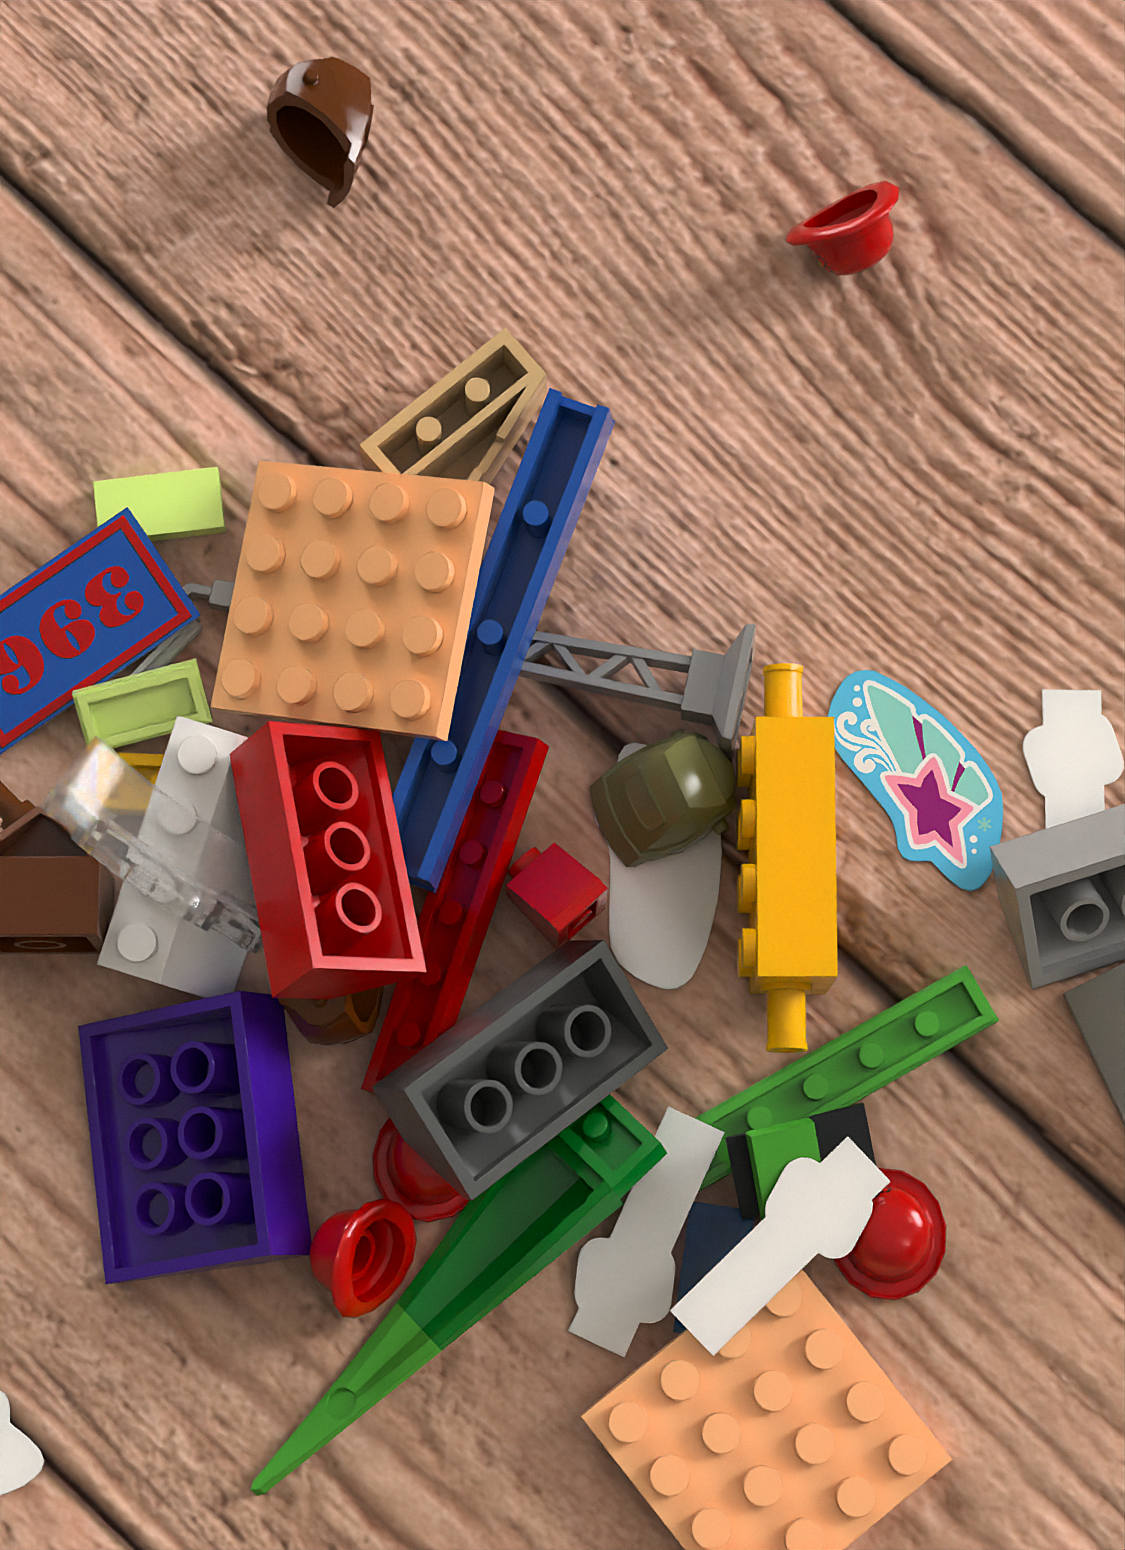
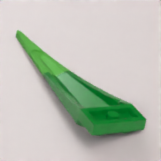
(483, 1260)

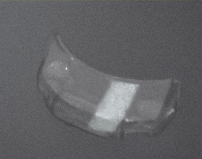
(156, 844)

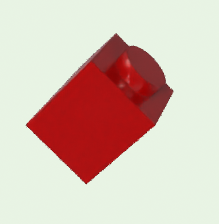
(555, 893)

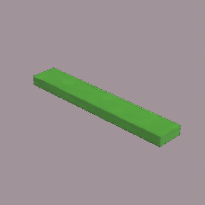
(856, 1062)

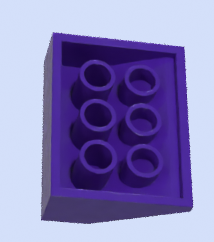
(194, 1138)

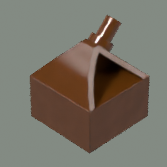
(50, 887)

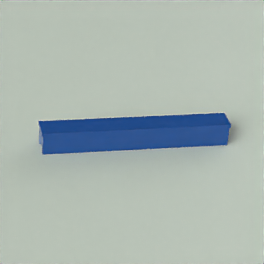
(503, 621)

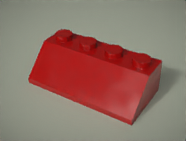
(325, 860)

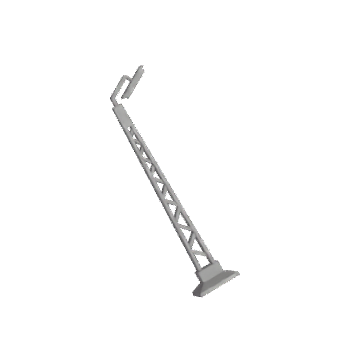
(711, 696)

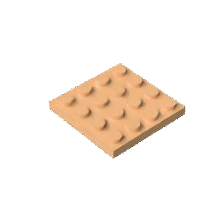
(353, 598)
(770, 1439)

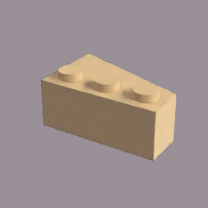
(465, 419)

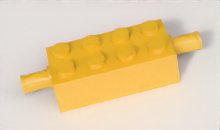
(791, 857)

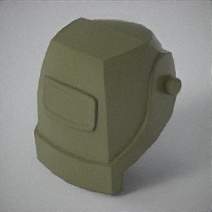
(664, 798)

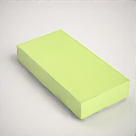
(166, 503)
(142, 704)

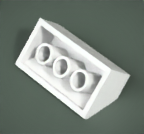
(146, 936)

